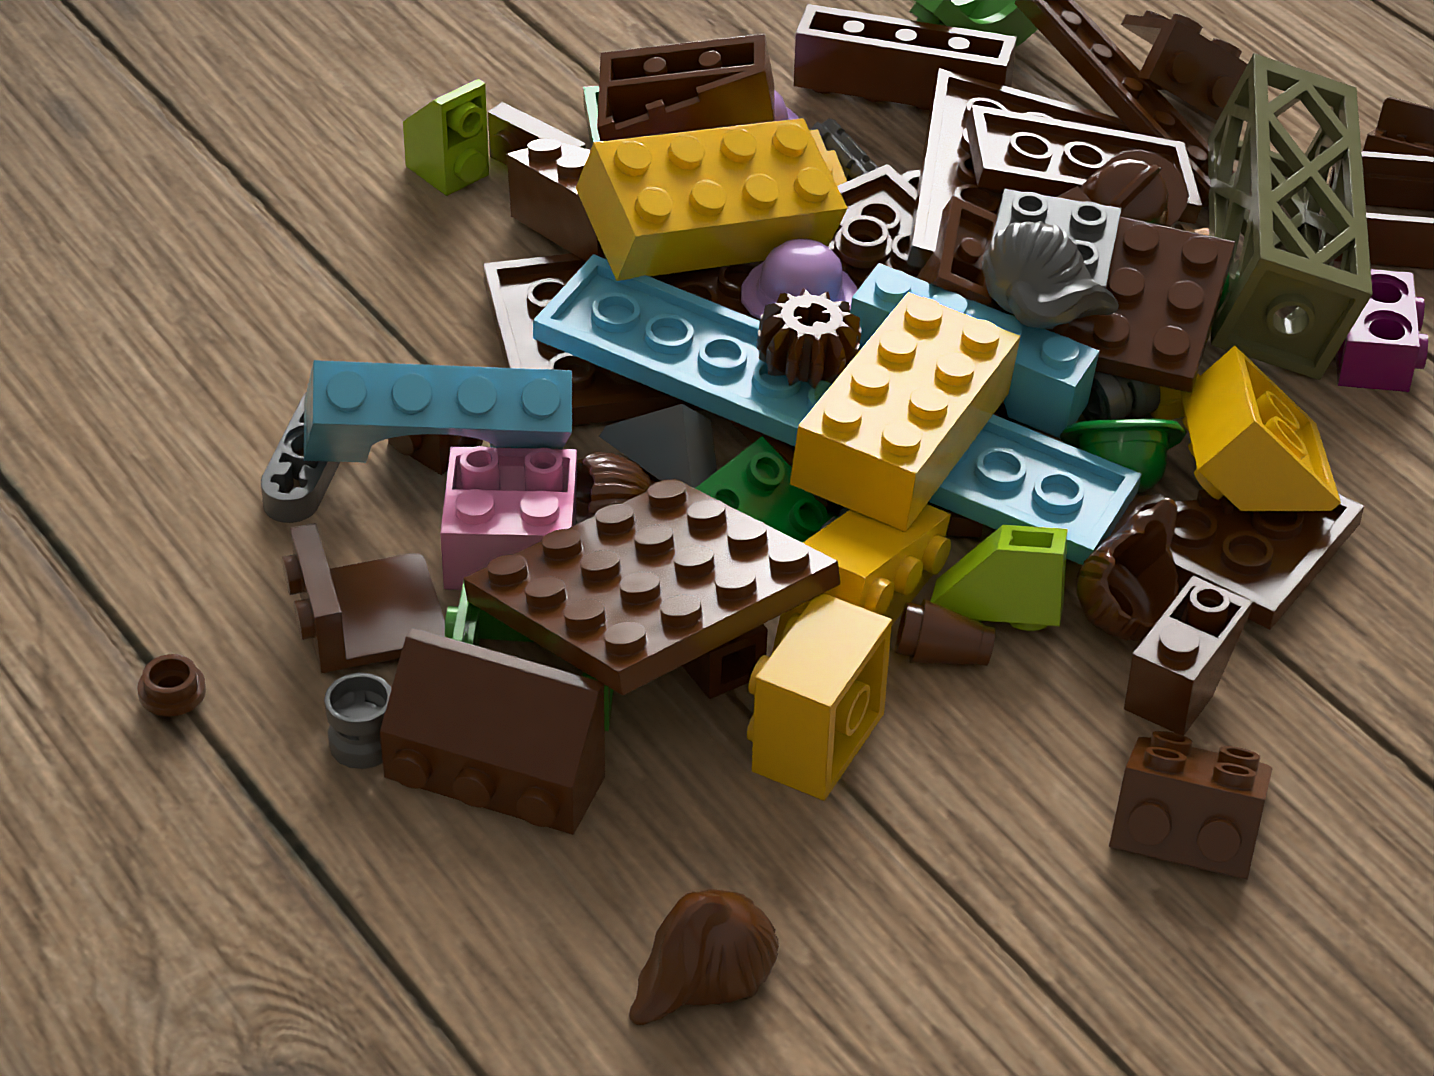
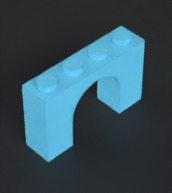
(367, 402)

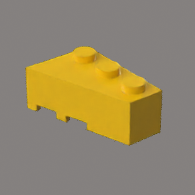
(878, 562)

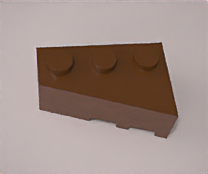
(685, 87)

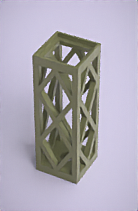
(1264, 276)

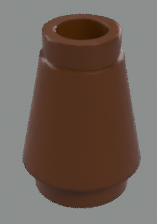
(942, 636)

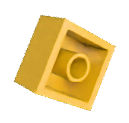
(819, 694)

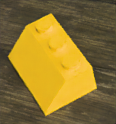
(1255, 441)

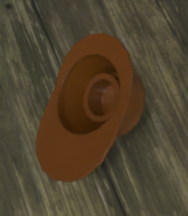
(1140, 185)

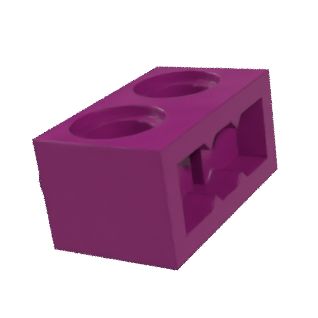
(1386, 337)

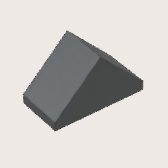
(667, 444)

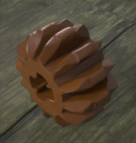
(808, 337)

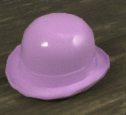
(794, 267)

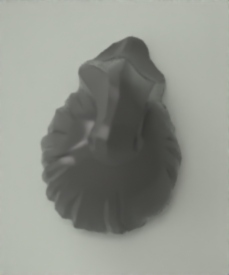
(1042, 277)

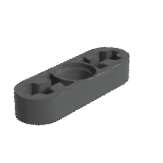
(277, 481)

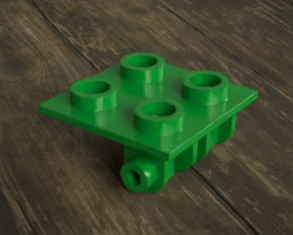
(761, 488)

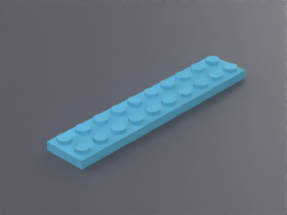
(713, 362)

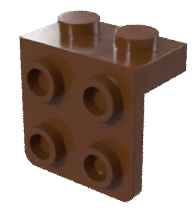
(1187, 64)
(358, 609)
(1191, 804)

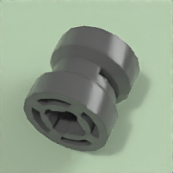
(1117, 397)
(355, 716)

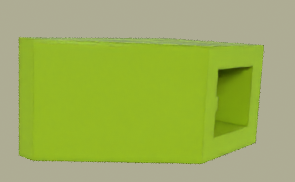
(449, 139)
(1009, 578)

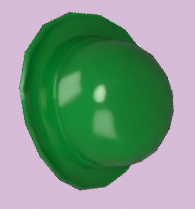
(1129, 443)

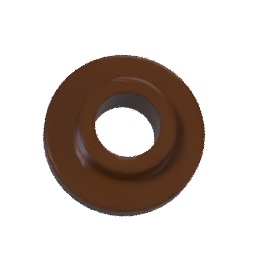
(863, 242)
(171, 685)

